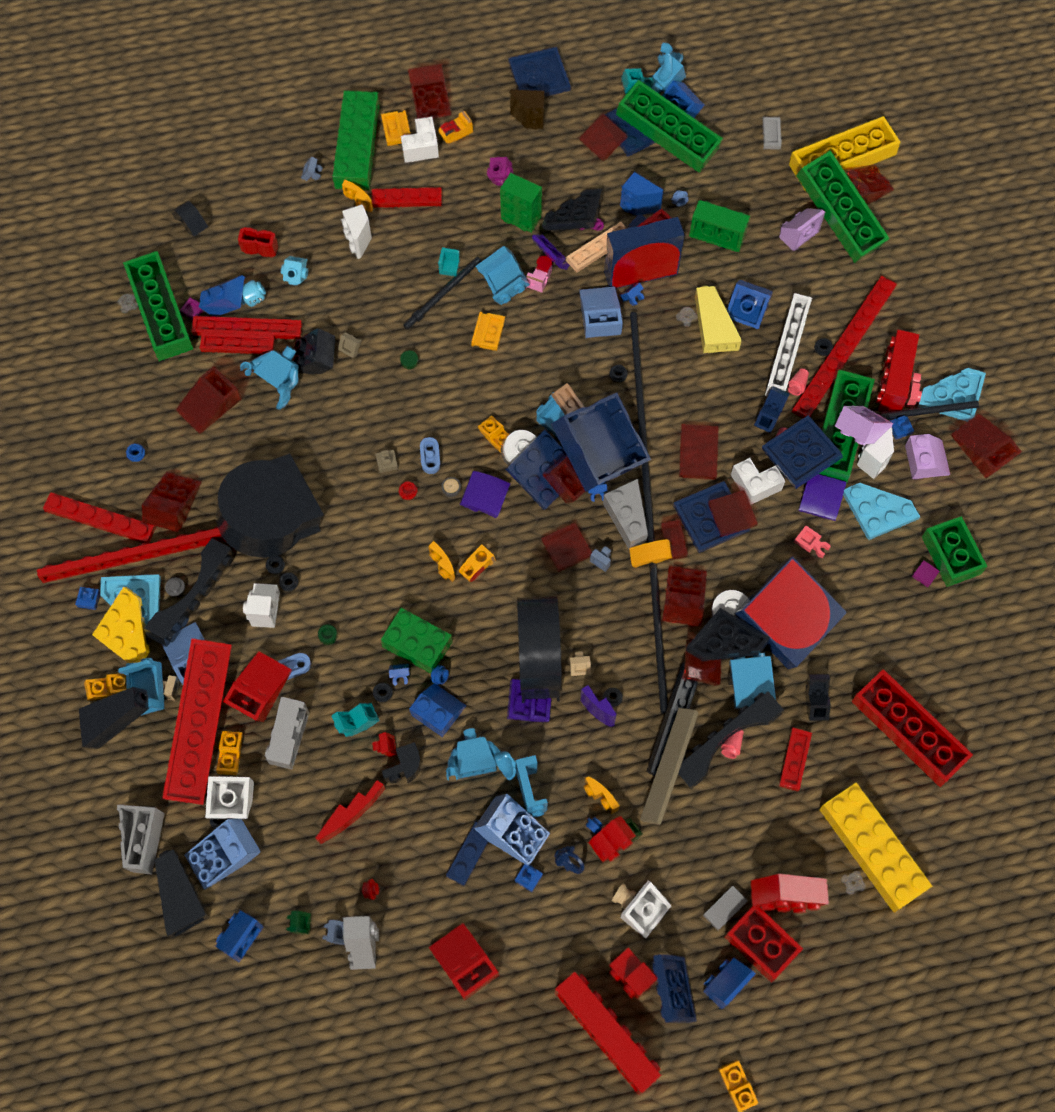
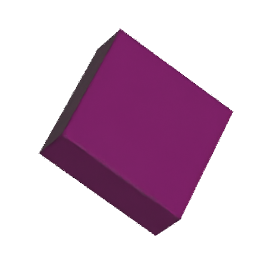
(191, 308)
(925, 573)

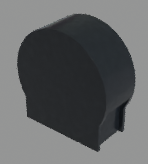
(266, 507)
(539, 647)

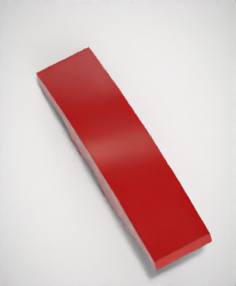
(345, 817)

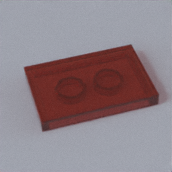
(698, 451)

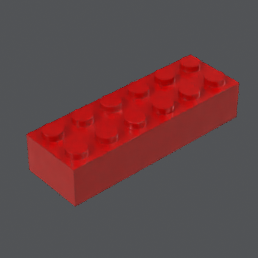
(912, 728)
(607, 1033)

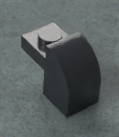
(190, 218)
(817, 697)
(409, 766)

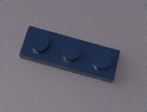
(467, 857)

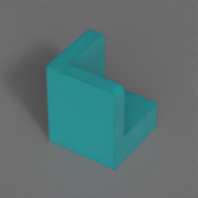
(449, 262)

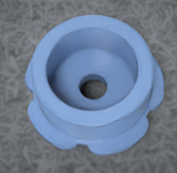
(680, 198)

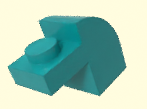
(631, 76)
(355, 720)

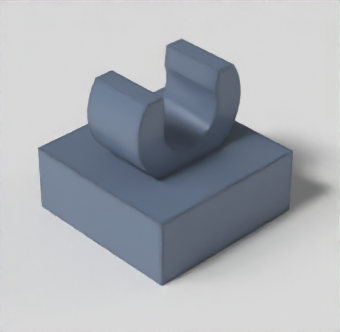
(310, 168)
(601, 559)
(335, 932)

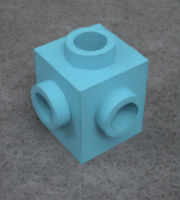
(294, 270)

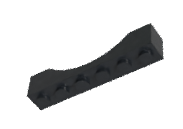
(166, 623)
(761, 712)

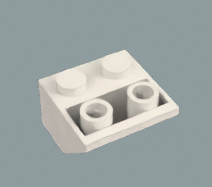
(356, 229)
(877, 455)

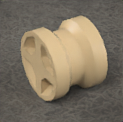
(624, 896)

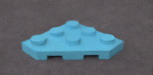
(955, 389)
(879, 510)
(145, 586)

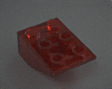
(429, 91)
(869, 182)
(208, 400)
(985, 445)
(564, 480)
(170, 501)
(684, 596)

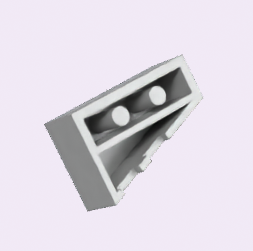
(627, 513)
(287, 733)
(140, 837)
(359, 940)

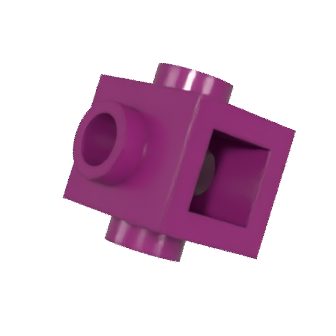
(499, 170)

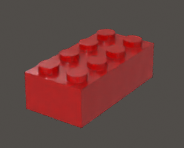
(897, 371)

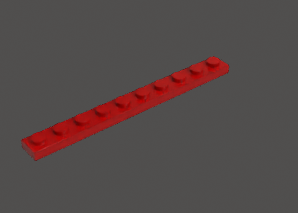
(844, 348)
(128, 555)

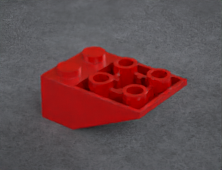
(258, 687)
(464, 961)

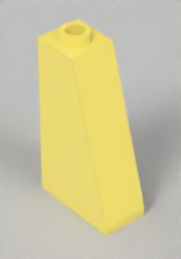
(715, 324)

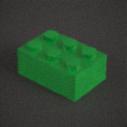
(521, 202)
(719, 226)
(954, 551)
(416, 640)

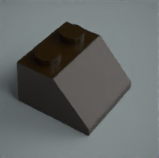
(528, 108)

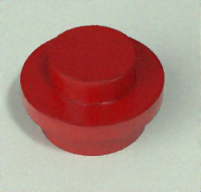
(407, 490)
(370, 889)

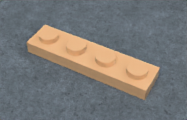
(592, 250)

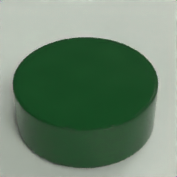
(409, 359)
(327, 634)

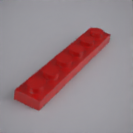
(278, 327)
(99, 518)

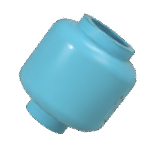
(253, 293)

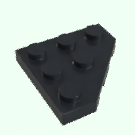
(575, 213)
(727, 638)

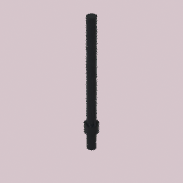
(419, 314)
(929, 410)

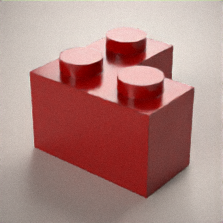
(632, 973)

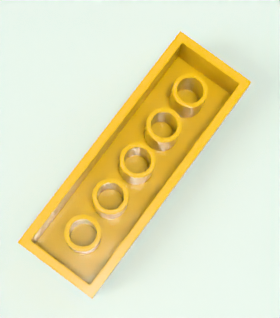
(852, 148)
(875, 847)

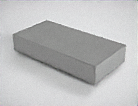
(771, 133)
(725, 908)

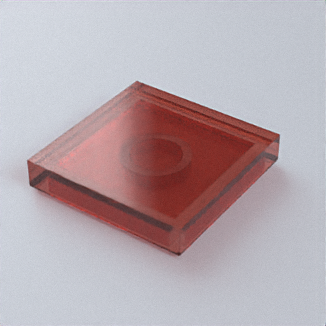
(603, 137)
(732, 513)
(566, 547)
(702, 671)

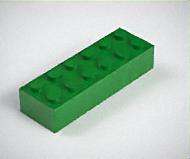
(669, 126)
(356, 139)
(843, 206)
(158, 306)
(847, 390)

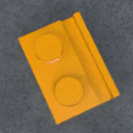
(395, 126)
(488, 331)

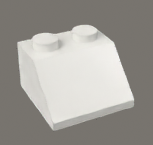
(229, 797)

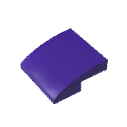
(550, 251)
(485, 493)
(822, 497)
(599, 709)
(532, 710)

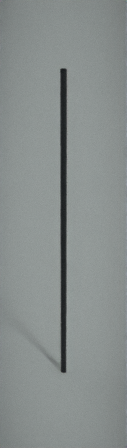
(649, 516)

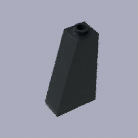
(111, 715)
(178, 896)

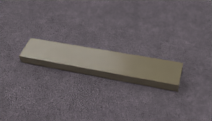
(669, 766)

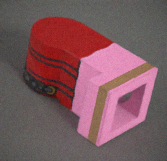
(541, 274)

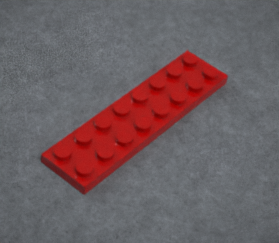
(197, 721)

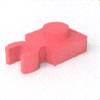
(914, 394)
(809, 540)

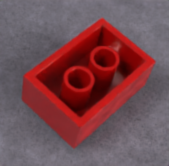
(789, 893)
(763, 943)

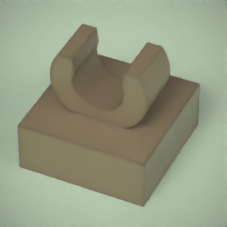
(349, 345)
(386, 461)

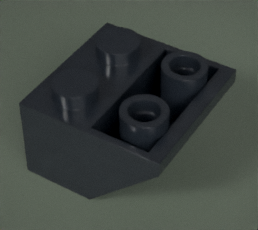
(315, 352)

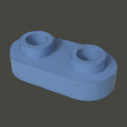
(431, 456)
(293, 661)

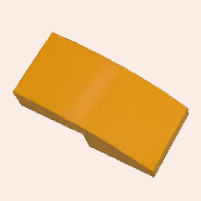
(354, 192)
(493, 432)
(650, 552)
(444, 565)
(105, 687)
(230, 753)
(598, 790)
(738, 1086)

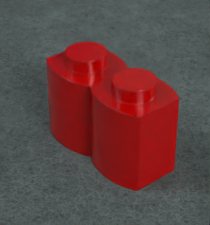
(258, 242)
(612, 839)

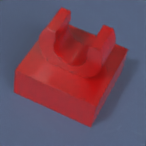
(385, 745)

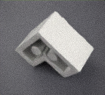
(420, 145)
(756, 484)
(262, 605)

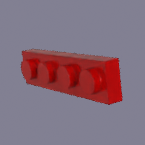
(406, 197)
(236, 343)

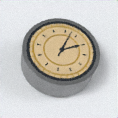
(451, 487)

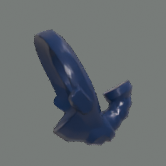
(562, 859)

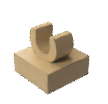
(580, 665)
(171, 687)

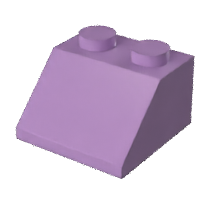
(801, 228)
(862, 424)
(926, 456)

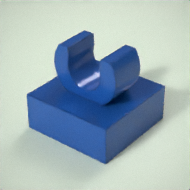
(632, 292)
(901, 427)
(598, 490)
(88, 598)
(397, 671)
(528, 877)

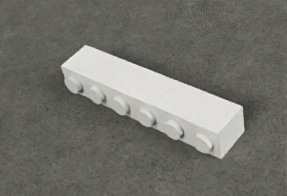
(789, 343)

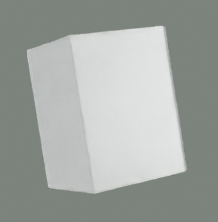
(645, 910)

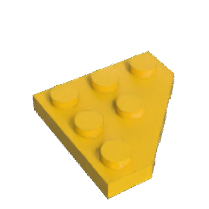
(124, 627)

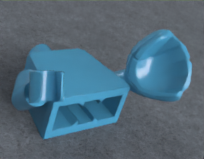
(670, 69)
(277, 370)
(478, 757)

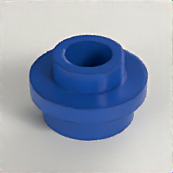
(135, 448)
(439, 675)
(594, 825)

